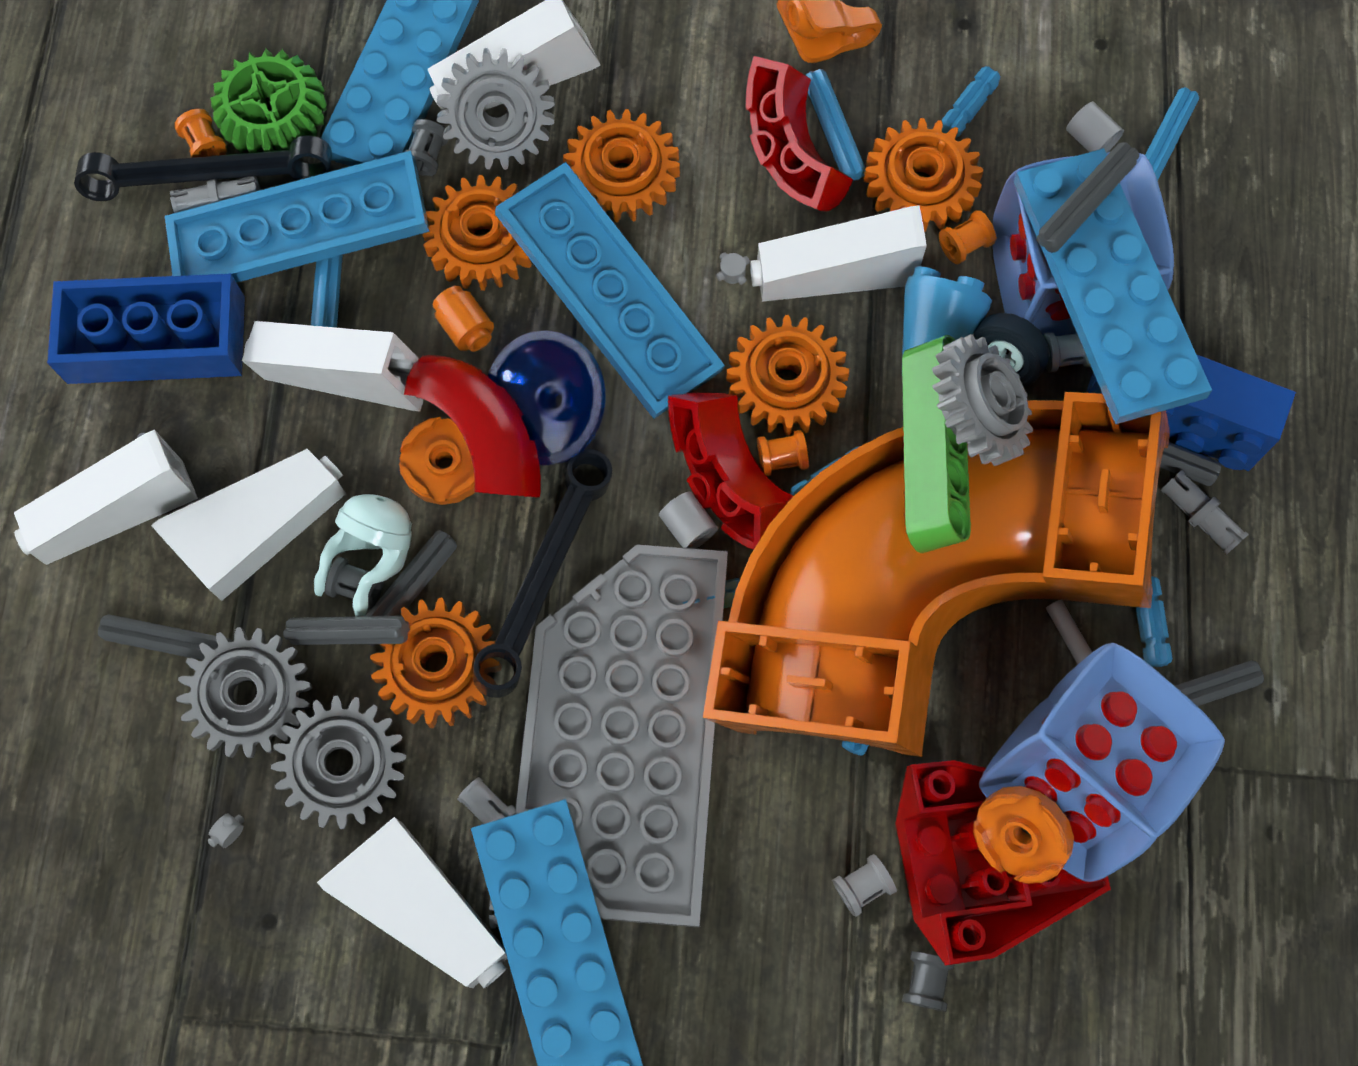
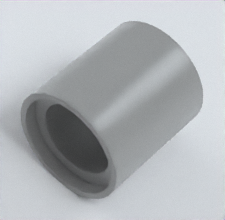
(1094, 128)
(688, 521)

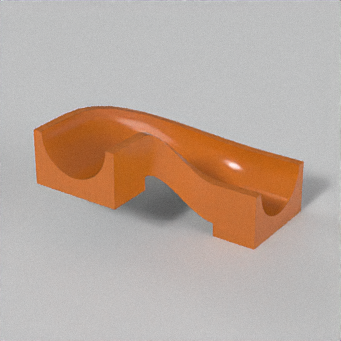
(847, 617)

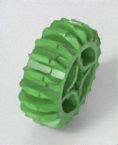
(242, 103)

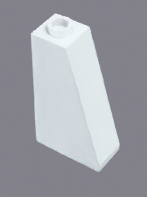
(544, 35)
(842, 257)
(334, 361)
(105, 499)
(250, 521)
(412, 900)

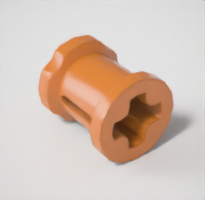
(200, 134)
(967, 237)
(783, 453)

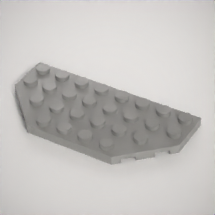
(625, 731)

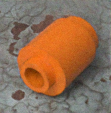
(463, 319)

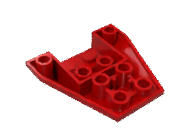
(953, 890)

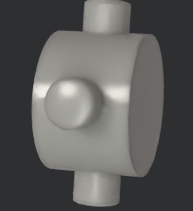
(732, 268)
(226, 830)

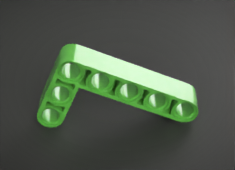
(933, 461)

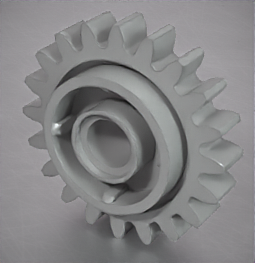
(498, 82)
(982, 400)
(215, 685)
(308, 755)

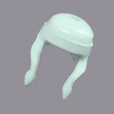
(368, 523)

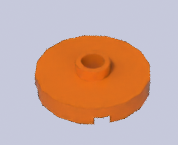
(420, 458)
(1006, 845)

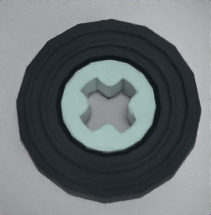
(1022, 338)

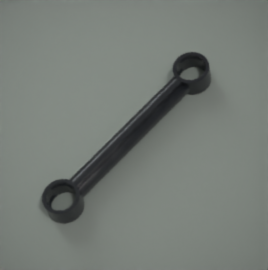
(199, 168)
(542, 572)

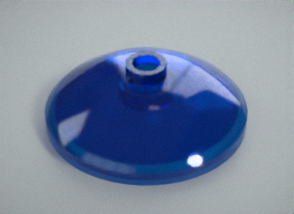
(534, 373)

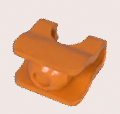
(828, 27)

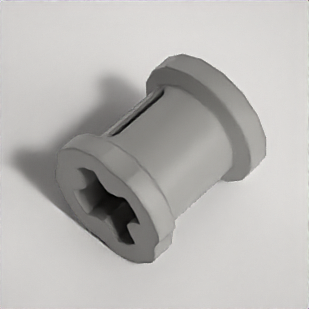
(864, 885)

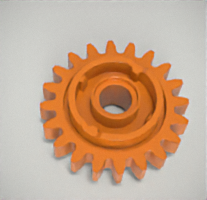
(901, 155)
(650, 160)
(465, 254)
(787, 400)
(442, 690)

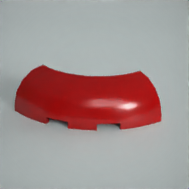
(781, 135)
(488, 419)
(722, 465)

